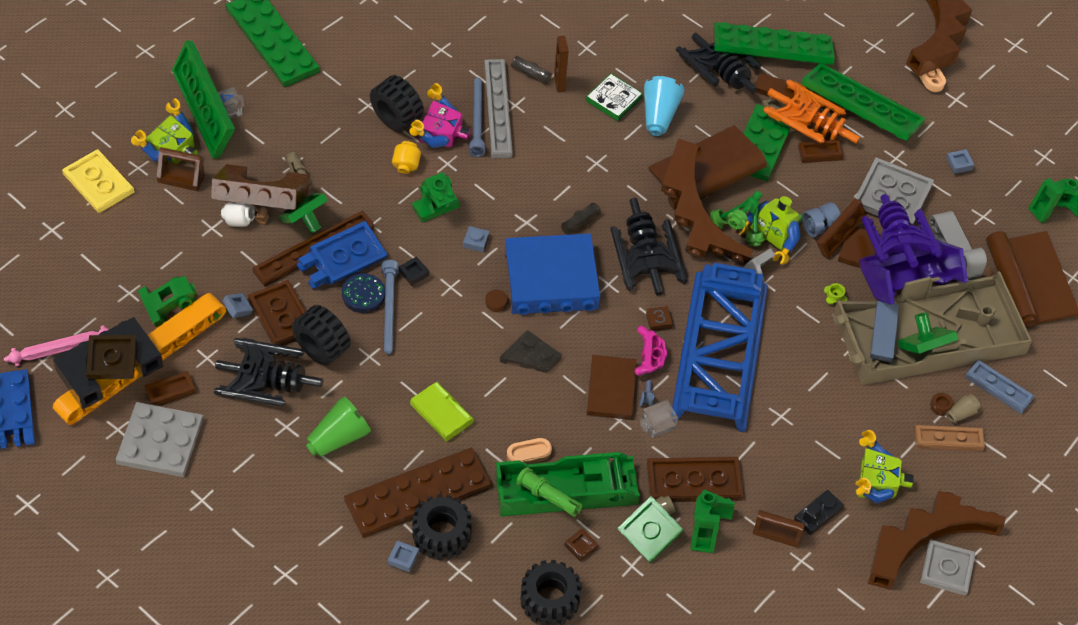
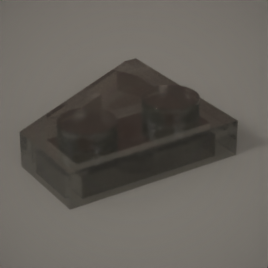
(531, 353)

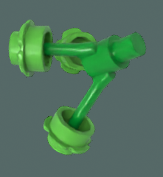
(737, 218)

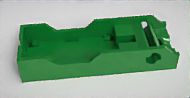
(596, 487)

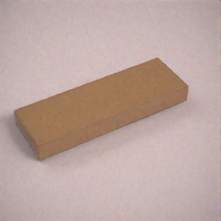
(949, 438)

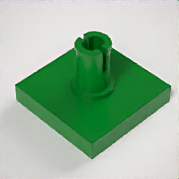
(305, 212)
(928, 337)

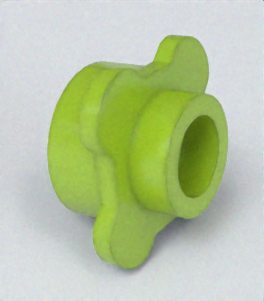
(836, 289)

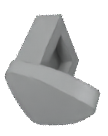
(759, 261)

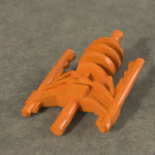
(804, 111)

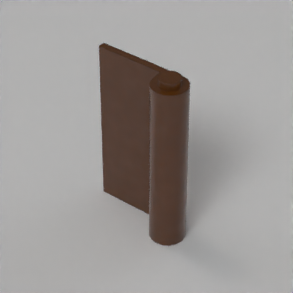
(718, 162)
(1033, 276)

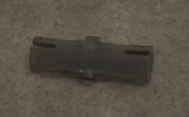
(531, 69)
(580, 218)

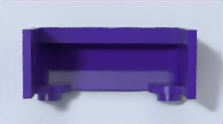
(893, 275)

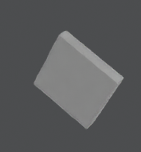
(947, 567)

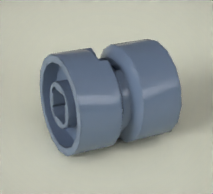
(819, 219)

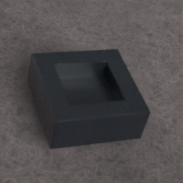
(413, 271)

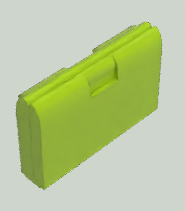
(441, 411)

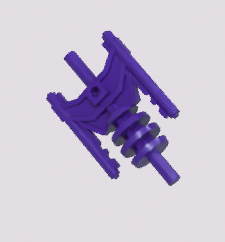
(899, 235)

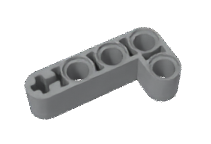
(948, 230)

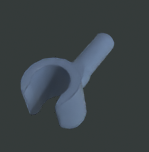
(647, 396)

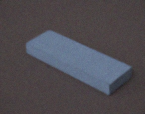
(884, 331)
(999, 386)

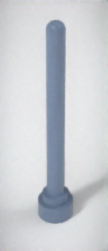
(477, 146)
(390, 270)

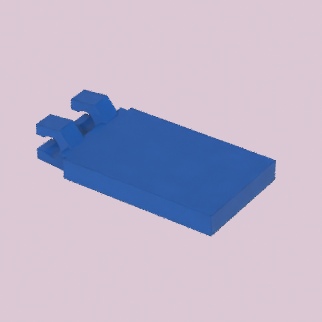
(342, 255)

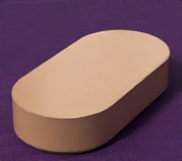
(530, 451)

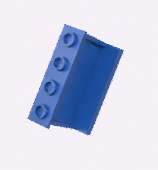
(552, 273)

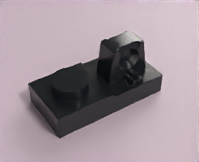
(819, 512)

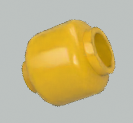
(406, 157)

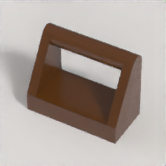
(180, 175)
(778, 528)

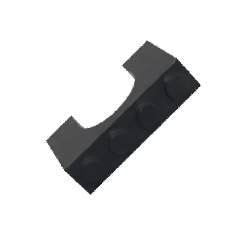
(72, 364)

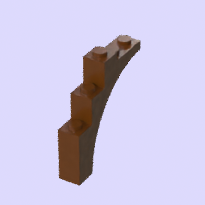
(942, 47)
(689, 212)
(947, 518)

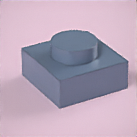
(960, 161)
(476, 239)
(237, 305)
(403, 556)

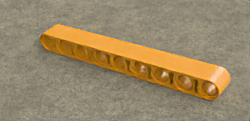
(166, 338)

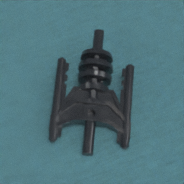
(727, 65)
(647, 254)
(260, 371)

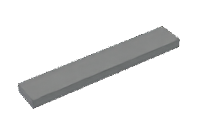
(498, 109)

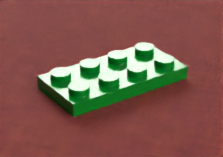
(768, 136)

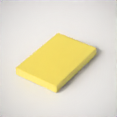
(98, 181)

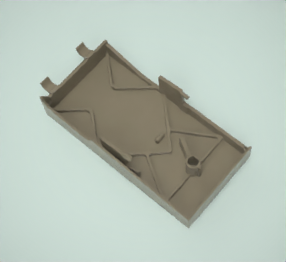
(977, 310)

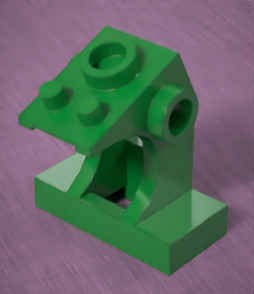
(438, 191)
(1060, 193)
(159, 310)
(707, 516)

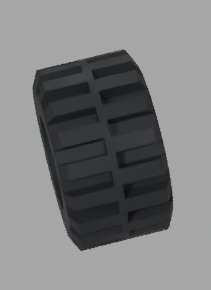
(396, 103)
(321, 335)
(441, 510)
(553, 576)

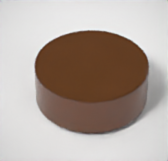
(496, 300)
(941, 404)

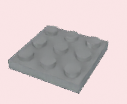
(898, 183)
(159, 439)

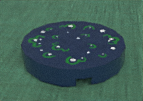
(363, 293)

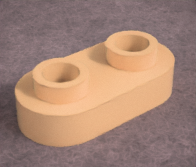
(934, 80)

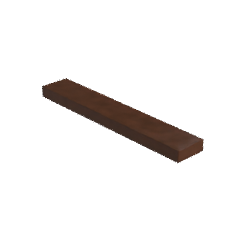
(287, 260)

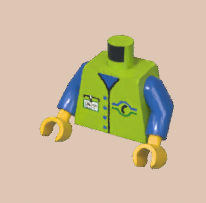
(173, 134)
(778, 224)
(880, 472)

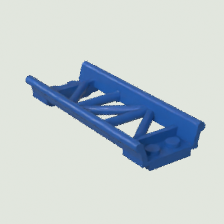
(721, 282)

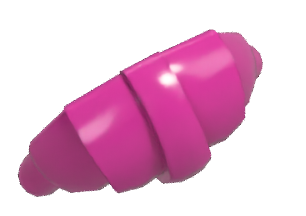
(653, 352)

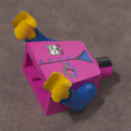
(441, 122)

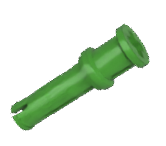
(541, 487)

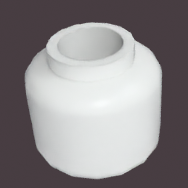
(238, 214)

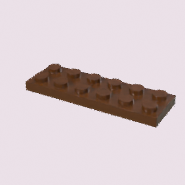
(398, 497)

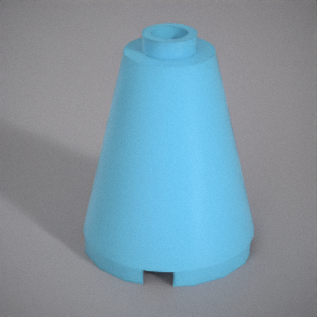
(661, 102)

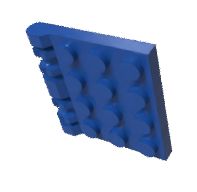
(16, 408)

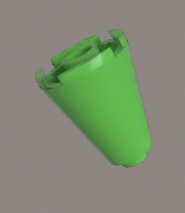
(337, 429)

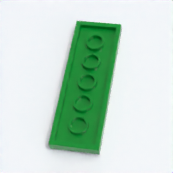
(273, 40)
(773, 43)
(203, 99)
(863, 101)

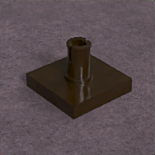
(111, 357)

